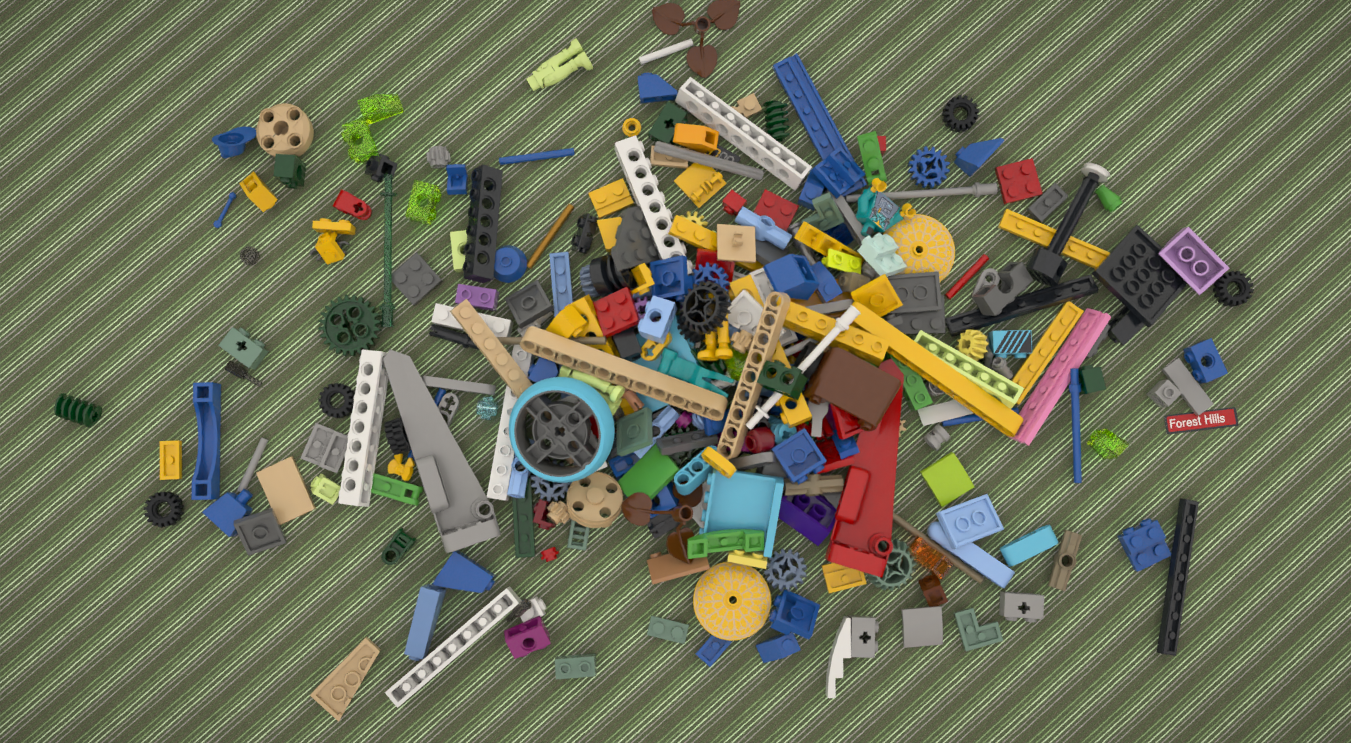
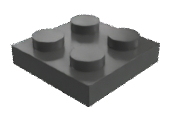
(415, 279)
(529, 304)
(260, 531)

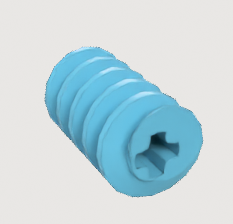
(780, 430)

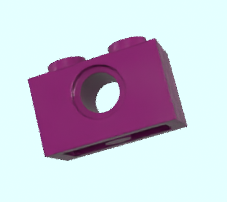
(534, 629)

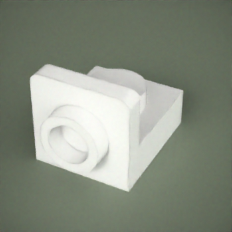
(538, 609)

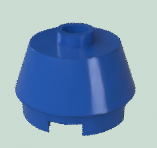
(509, 264)

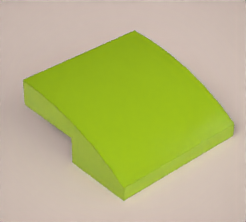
(947, 479)

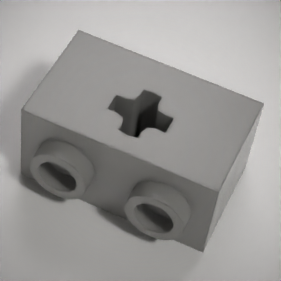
(1011, 600)
(869, 646)

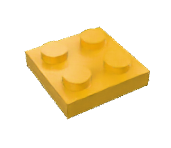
(878, 296)

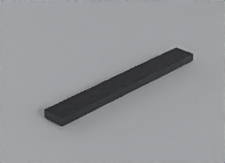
(1024, 305)
(1177, 577)

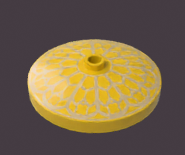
(932, 240)
(726, 619)

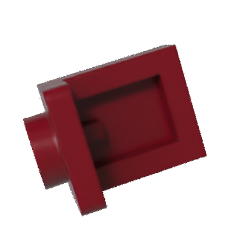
(541, 512)

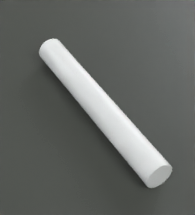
(666, 51)

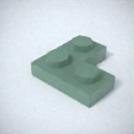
(827, 214)
(976, 635)

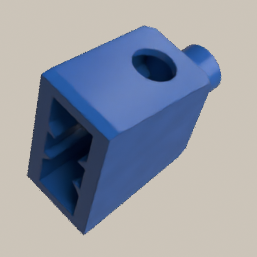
(227, 509)

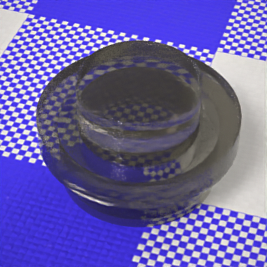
(249, 255)

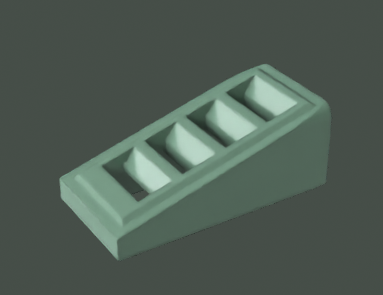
(578, 545)

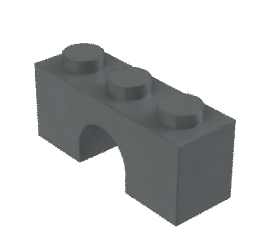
(1014, 280)

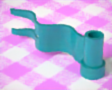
(690, 371)

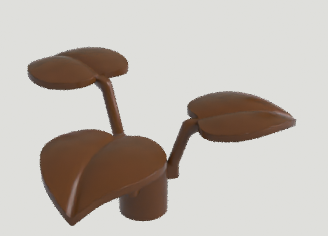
(699, 59)
(638, 510)

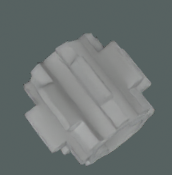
(438, 157)

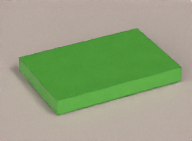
(649, 474)

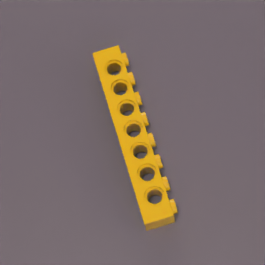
(801, 413)

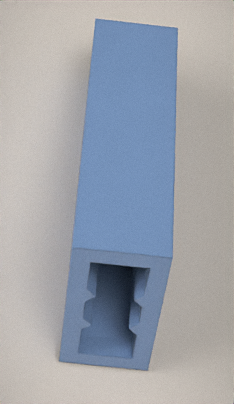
(424, 621)

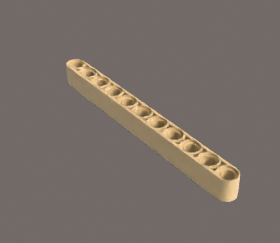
(624, 373)

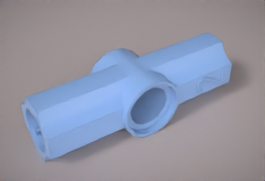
(764, 228)
(663, 422)
(518, 479)

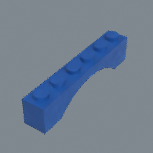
(208, 413)

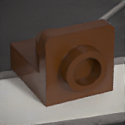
(933, 590)

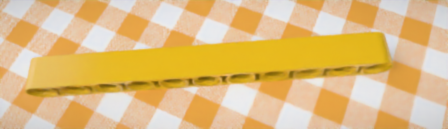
(939, 373)

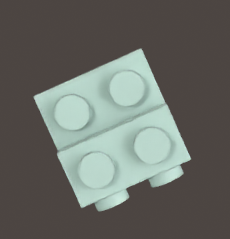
(881, 254)

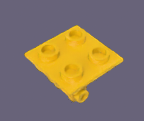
(700, 183)

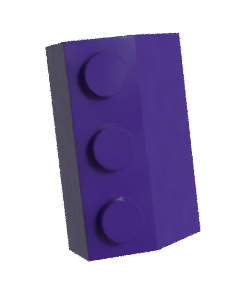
(808, 515)

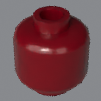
(760, 440)

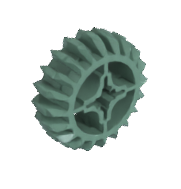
(895, 575)

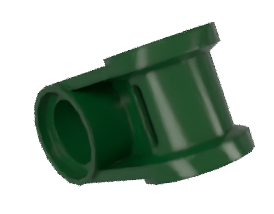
(399, 546)

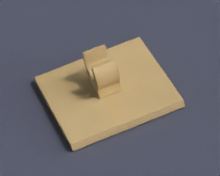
(736, 243)

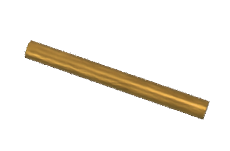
(550, 235)

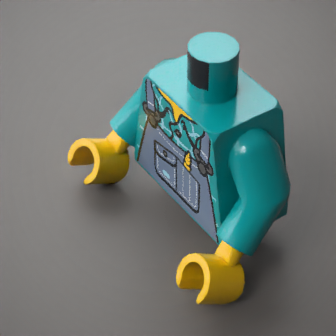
(878, 211)

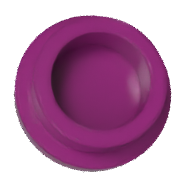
(684, 419)

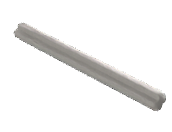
(708, 160)

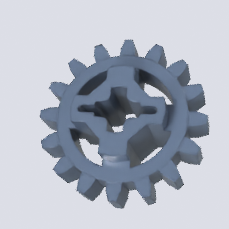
(549, 487)
(793, 572)

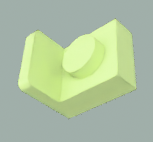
(325, 488)

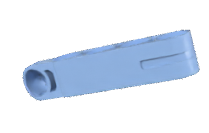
(974, 557)

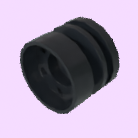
(607, 278)

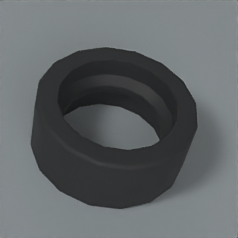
(808, 348)

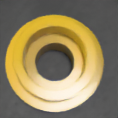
(631, 121)

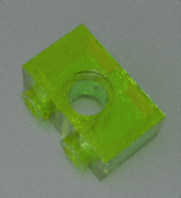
(359, 129)
(419, 192)

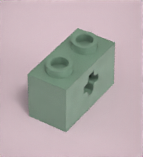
(234, 342)
(575, 666)

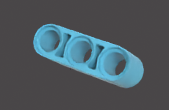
(693, 478)
(1029, 545)

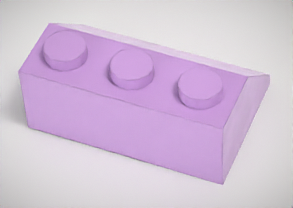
(1193, 260)

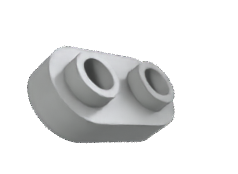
(982, 280)

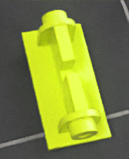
(842, 261)

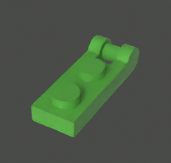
(871, 156)
(395, 489)

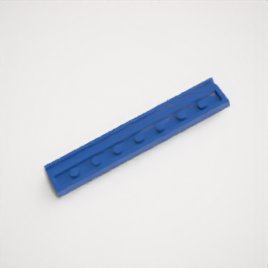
(811, 110)

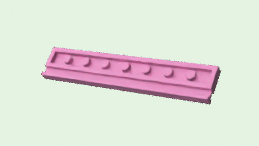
(1058, 374)

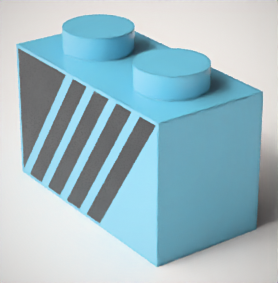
(1010, 343)

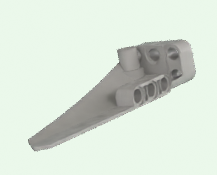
(444, 471)

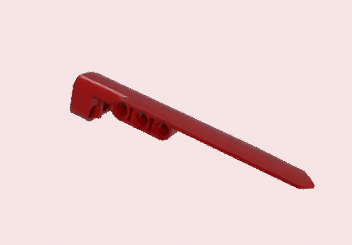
(867, 496)

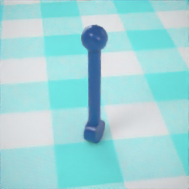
(218, 223)

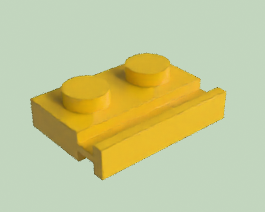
(611, 198)
(841, 577)

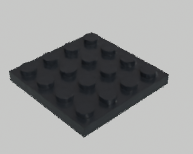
(1140, 276)

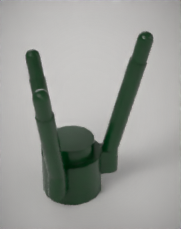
(713, 366)

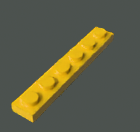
(1042, 235)
(702, 238)
(1046, 347)

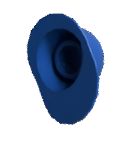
(234, 141)

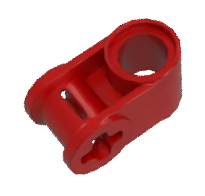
(350, 205)

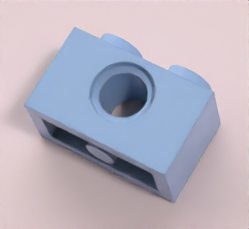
(657, 330)

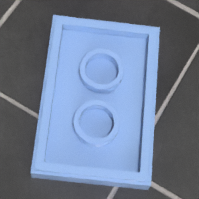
(969, 521)

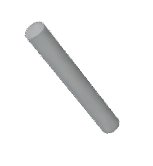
(253, 464)

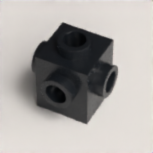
(379, 166)

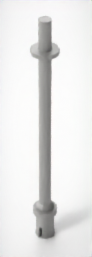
(976, 190)

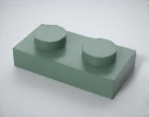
(667, 629)

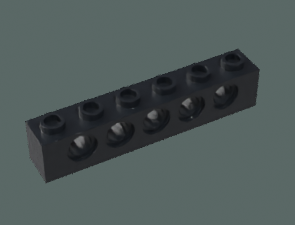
(489, 215)

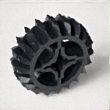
(712, 310)

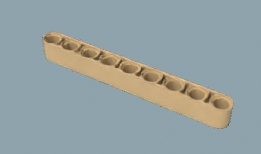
(752, 365)

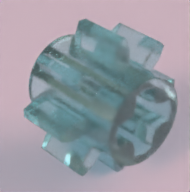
(487, 408)

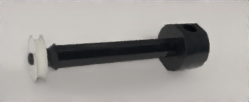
(1047, 265)

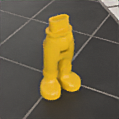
(711, 352)

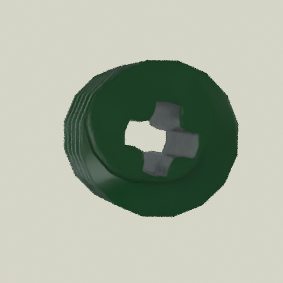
(775, 120)
(77, 411)

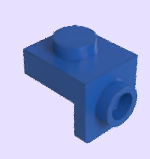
(457, 179)

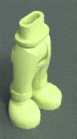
(550, 72)
(610, 393)

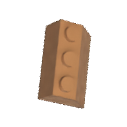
(667, 567)

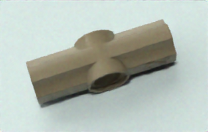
(814, 485)
(1068, 547)

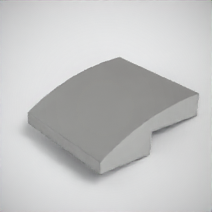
(325, 448)
(922, 626)

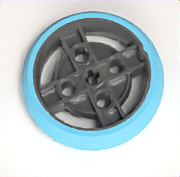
(586, 456)

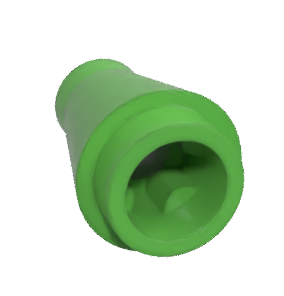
(1108, 198)

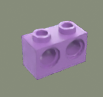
(478, 297)

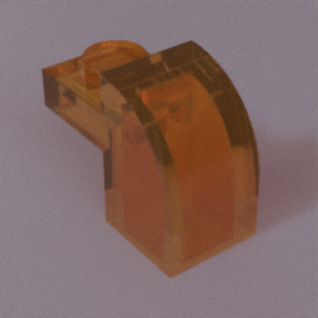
(929, 558)

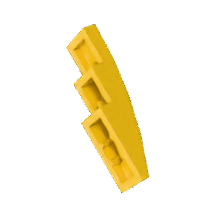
(822, 242)

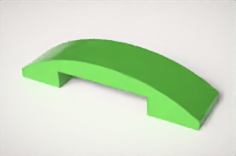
(725, 540)

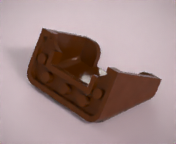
(853, 387)

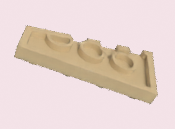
(342, 683)

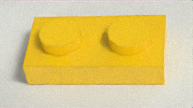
(340, 227)
(170, 460)

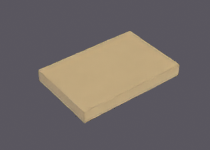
(286, 490)

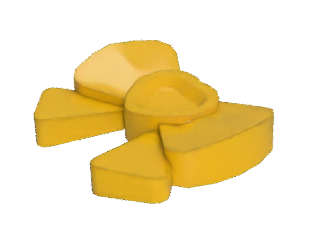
(396, 467)

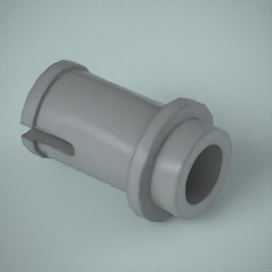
(1000, 365)

